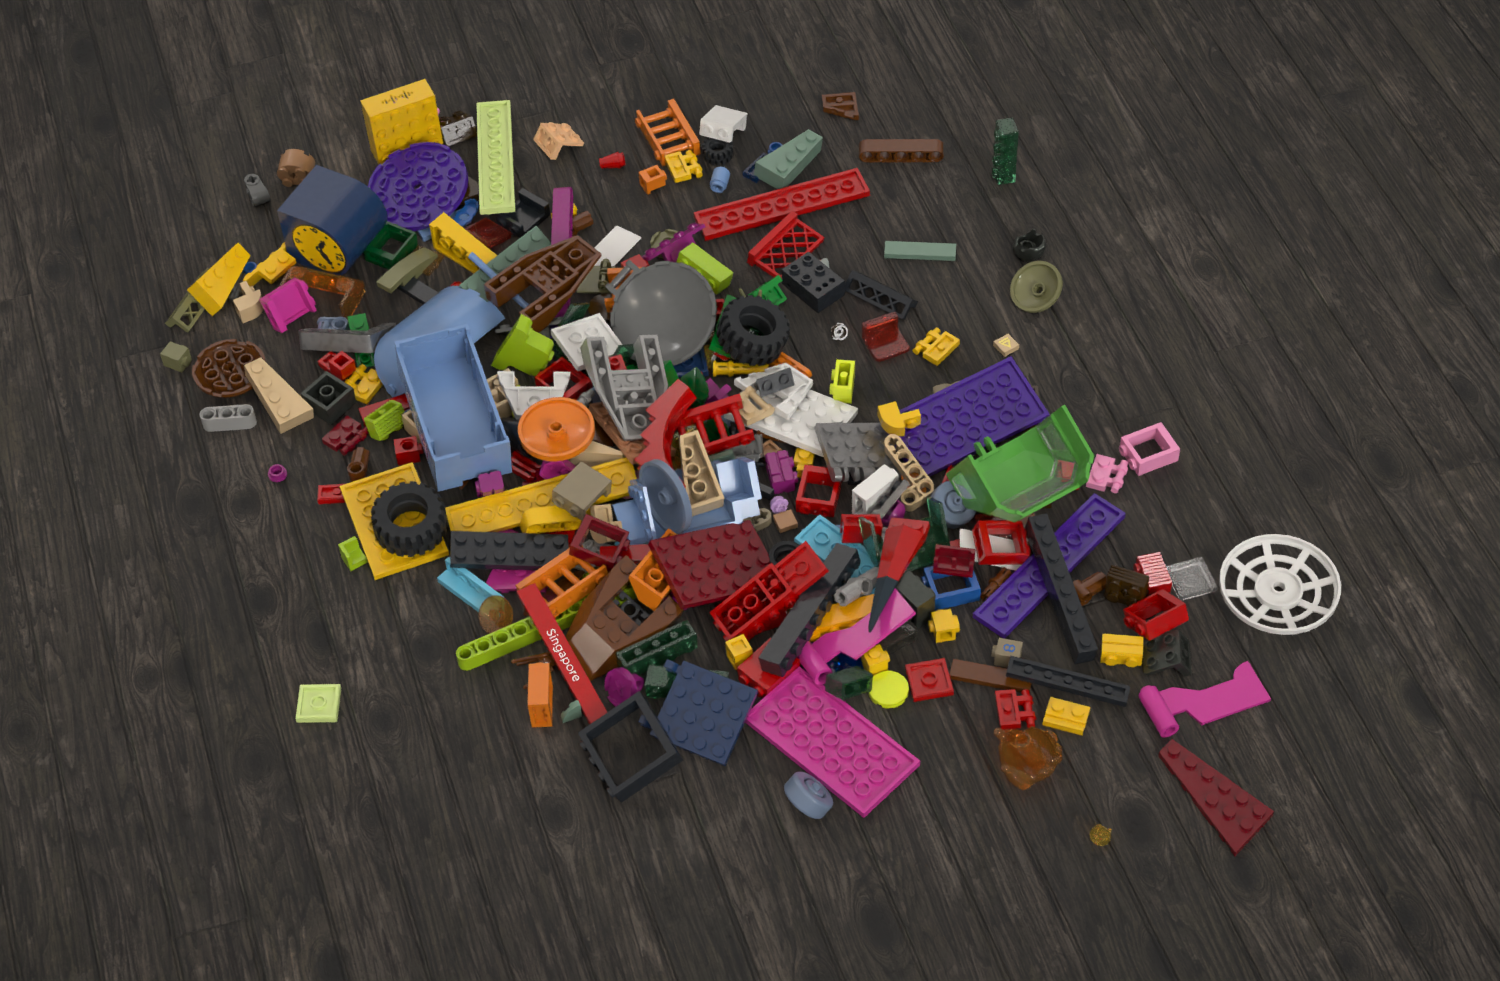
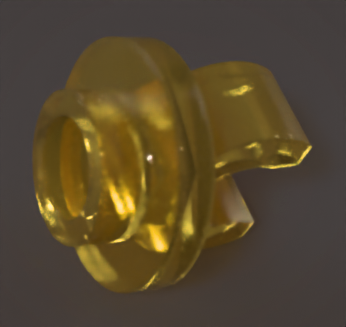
(1100, 835)

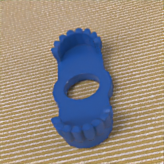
(470, 208)

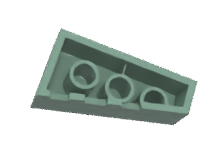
(789, 160)

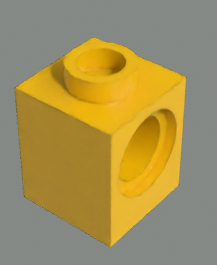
(738, 650)

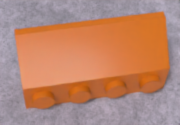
(649, 580)

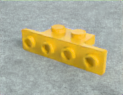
(272, 267)

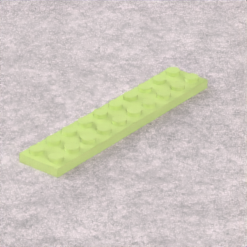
(495, 157)

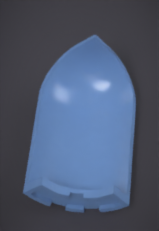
(445, 310)

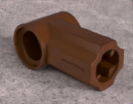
(581, 221)
(359, 463)
(1089, 586)

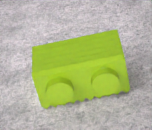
(385, 420)

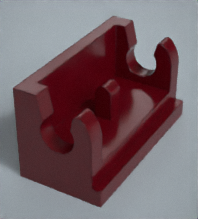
(954, 561)

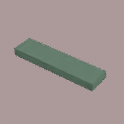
(920, 250)

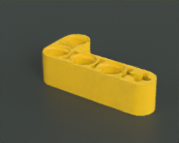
(549, 519)

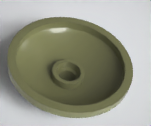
(1032, 279)

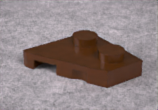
(841, 104)

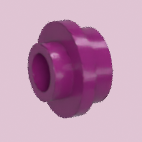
(277, 473)

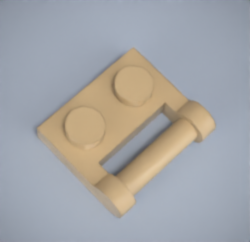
(750, 413)

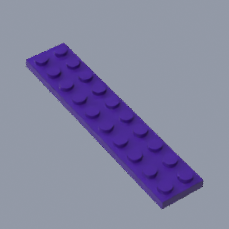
(1026, 587)

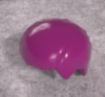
(895, 511)

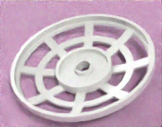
(1281, 577)

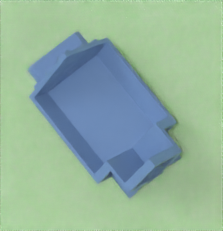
(740, 491)

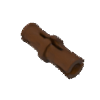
(995, 583)

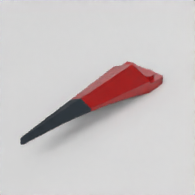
(900, 546)

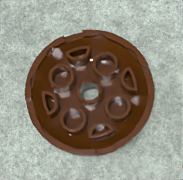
(221, 368)

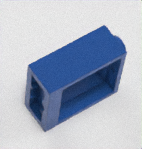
(952, 598)

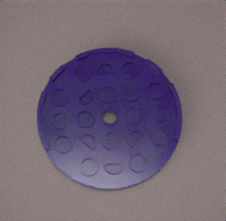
(424, 163)

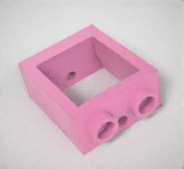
(1158, 432)

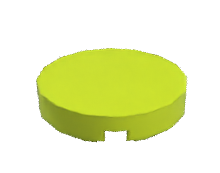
(889, 689)

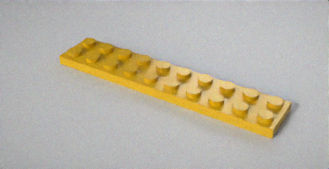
(505, 509)

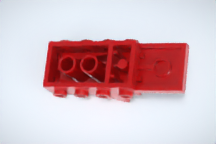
(768, 595)

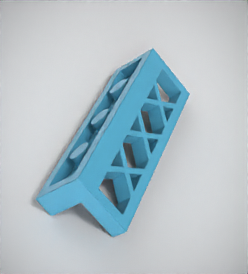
(466, 586)

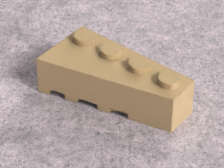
(278, 397)
(699, 475)

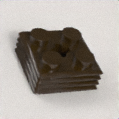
(1125, 586)

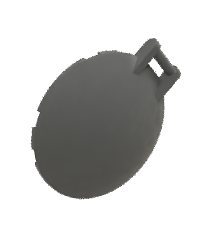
(664, 302)

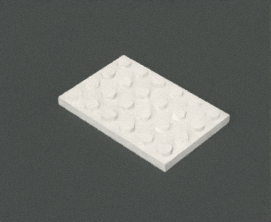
(800, 427)

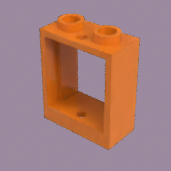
(540, 695)

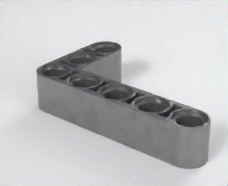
(343, 340)

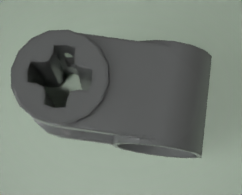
(256, 190)

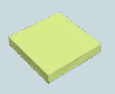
(318, 703)

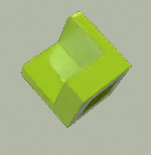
(352, 554)

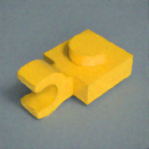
(802, 458)

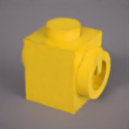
(943, 625)

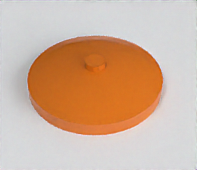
(556, 429)

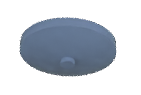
(666, 496)

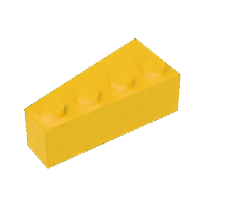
(458, 243)
(217, 282)

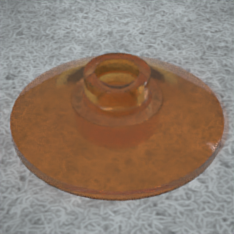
(490, 612)

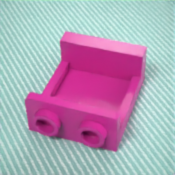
(287, 304)

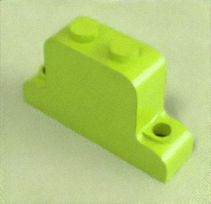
(524, 349)

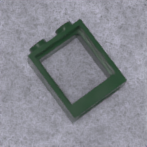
(387, 260)

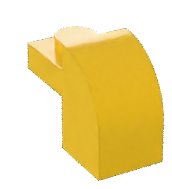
(894, 422)

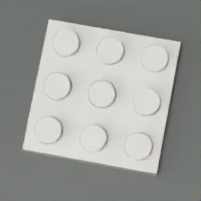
(572, 335)

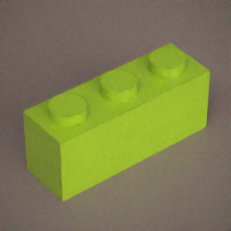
(714, 272)

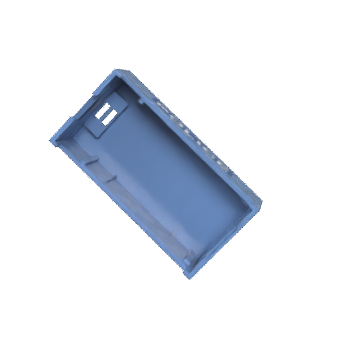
(452, 406)

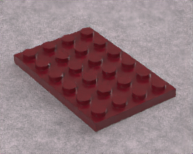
(709, 562)

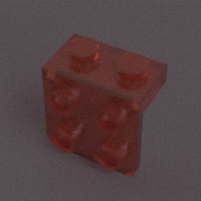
(884, 337)

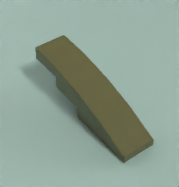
(406, 269)

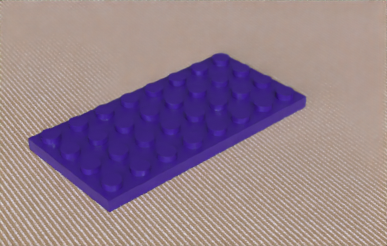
(984, 405)

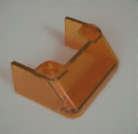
(351, 288)

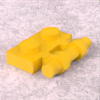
(678, 166)
(939, 349)
(368, 385)

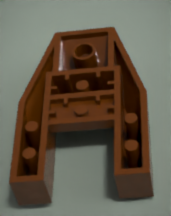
(552, 271)
(604, 628)

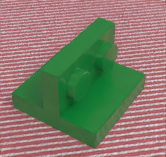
(771, 291)

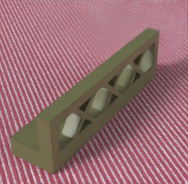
(182, 307)

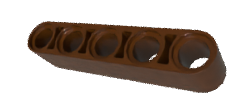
(901, 150)

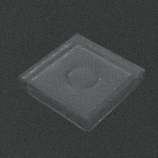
(1191, 578)

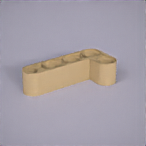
(906, 469)

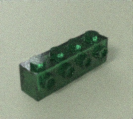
(1005, 151)
(658, 648)

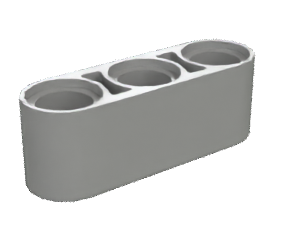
(228, 418)

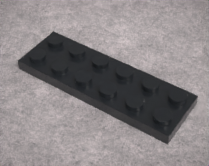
(504, 550)

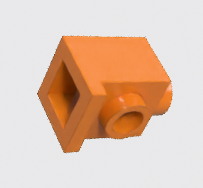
(652, 178)

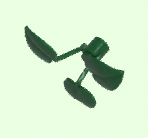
(699, 387)

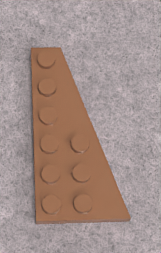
(631, 448)

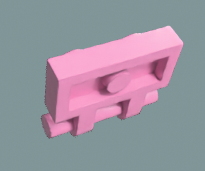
(1101, 472)

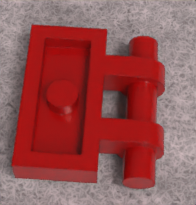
(1008, 710)

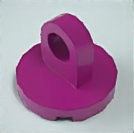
(622, 685)

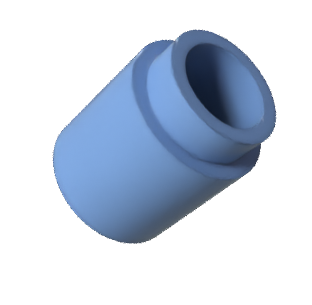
(719, 179)

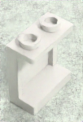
(722, 122)

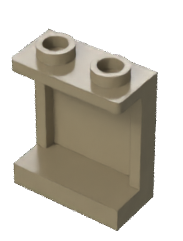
(580, 490)

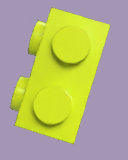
(843, 381)

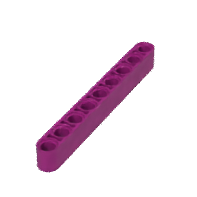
(562, 223)

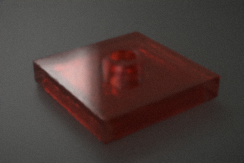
(488, 232)

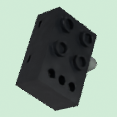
(813, 282)

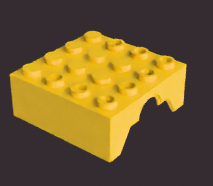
(402, 123)

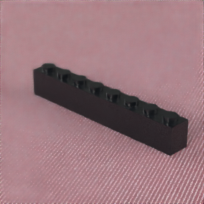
(1061, 589)
(808, 612)

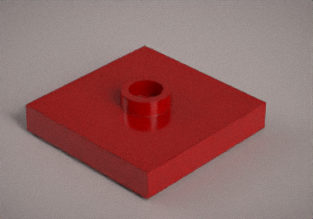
(929, 680)

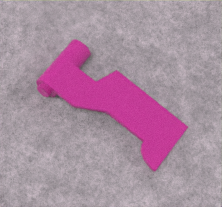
(854, 640)
(1204, 705)

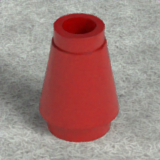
(613, 160)

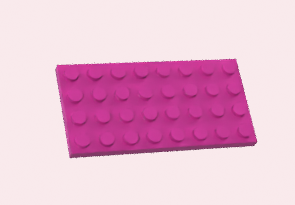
(832, 742)

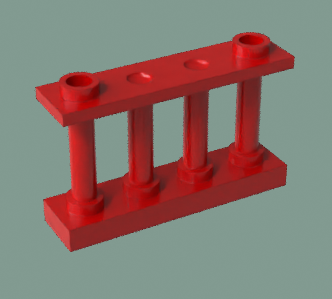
(714, 411)

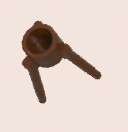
(544, 658)

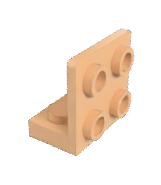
(552, 136)

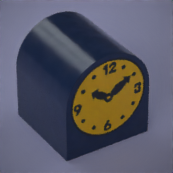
(330, 220)

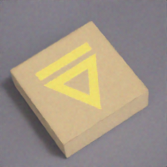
(1006, 345)

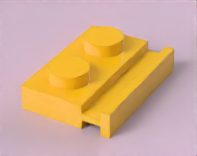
(1066, 716)

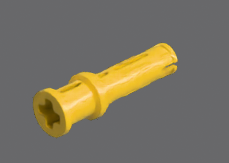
(730, 368)

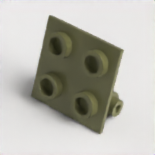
(596, 279)

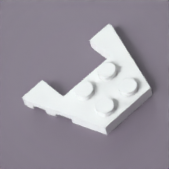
(792, 395)
(523, 397)

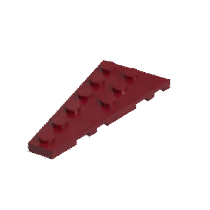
(1221, 801)

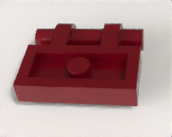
(342, 433)

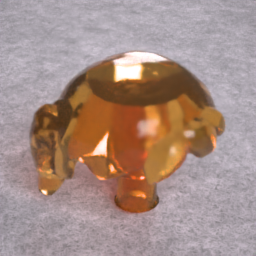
(1028, 755)

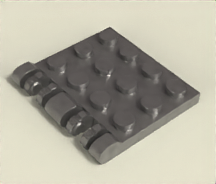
(853, 449)

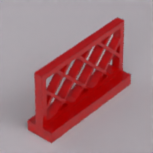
(776, 235)

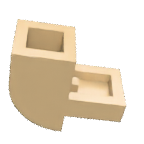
(248, 306)
(603, 513)

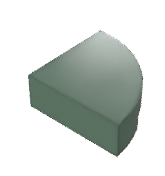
(572, 712)

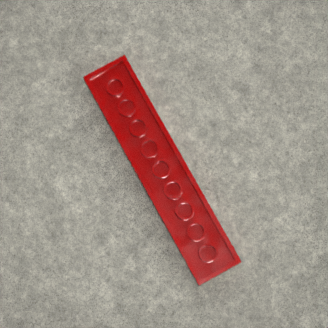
(779, 203)

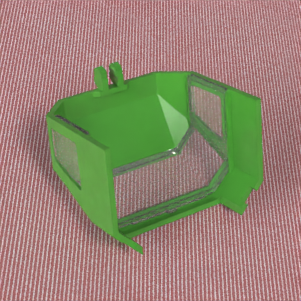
(1026, 470)

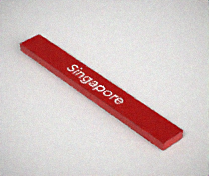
(561, 653)

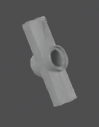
(857, 587)

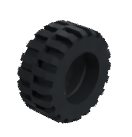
(745, 345)
(405, 499)

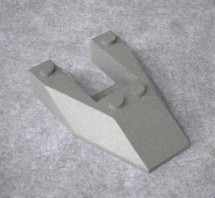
(627, 392)

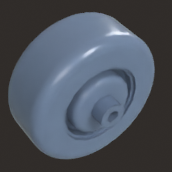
(954, 510)
(808, 795)

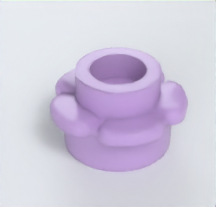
(778, 504)

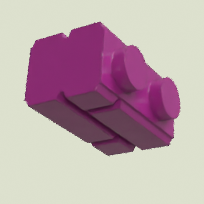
(780, 471)
(489, 484)

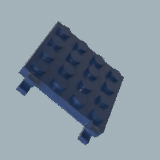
(704, 711)

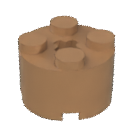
(294, 167)

